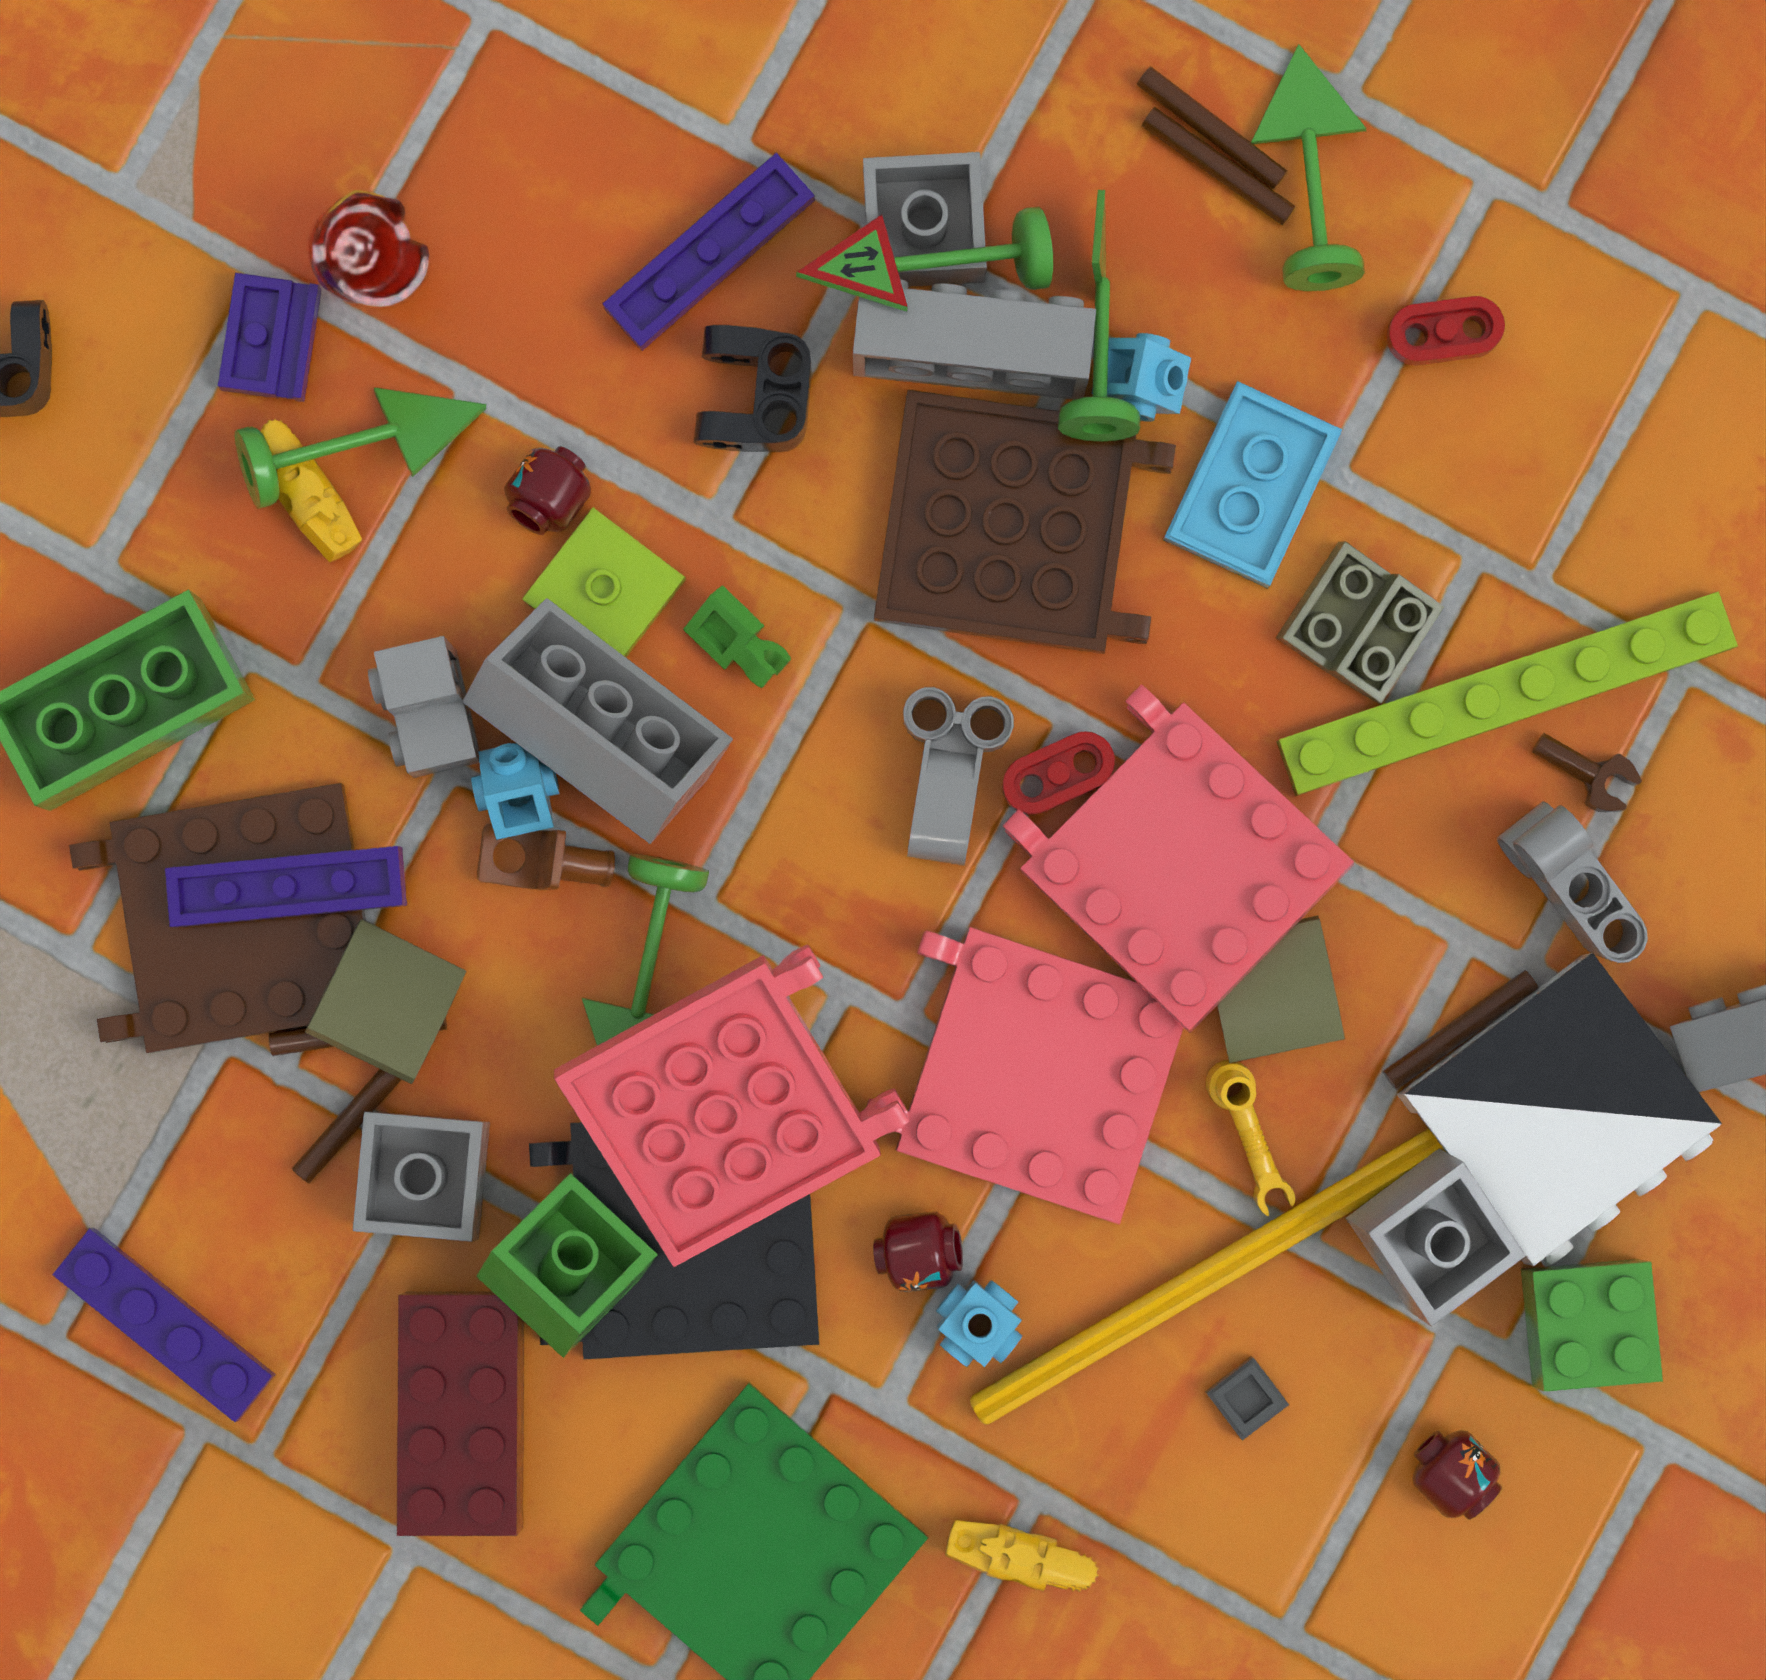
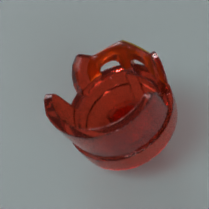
(374, 229)

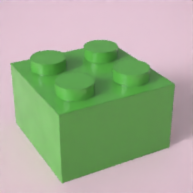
(566, 1265)
(1591, 1325)

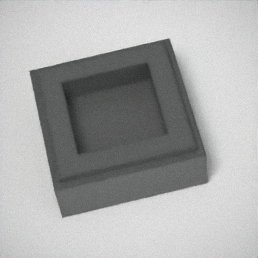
(1247, 1398)

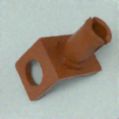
(546, 862)

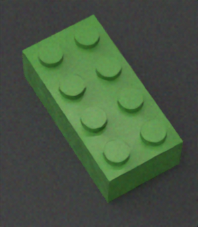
(119, 701)

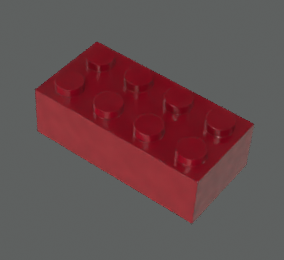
(459, 1415)

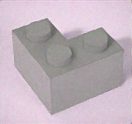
(425, 694)
(1724, 1042)

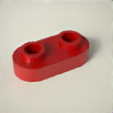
(1443, 330)
(1057, 773)

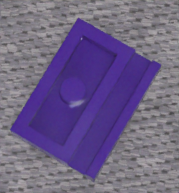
(269, 337)

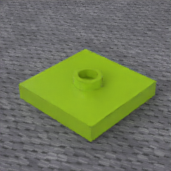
(607, 582)

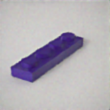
(709, 251)
(286, 886)
(164, 1324)

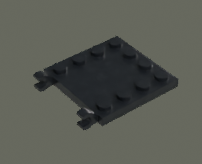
(730, 1297)

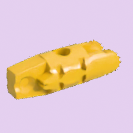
(311, 498)
(1019, 1556)

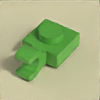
(729, 635)

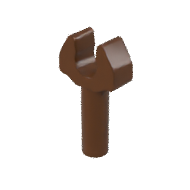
(1590, 772)

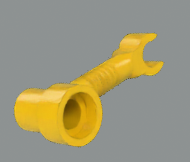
(1241, 1108)

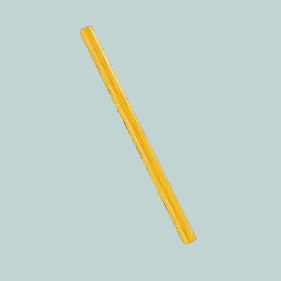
(1200, 1280)

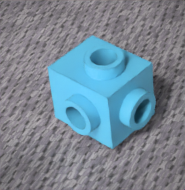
(1147, 374)
(514, 790)
(961, 1306)

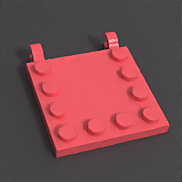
(1183, 863)
(1039, 1074)
(724, 1107)

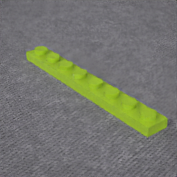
(1507, 693)

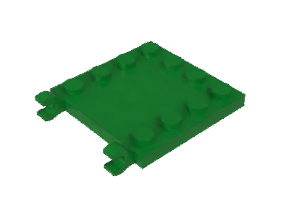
(758, 1548)

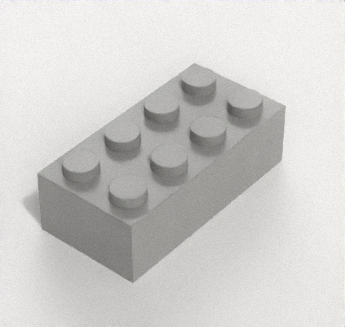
(977, 341)
(597, 720)

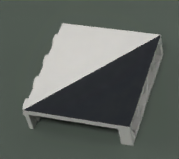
(1563, 1109)

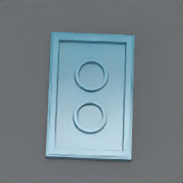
(1252, 484)

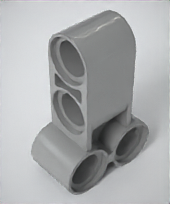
(949, 776)
(1554, 850)

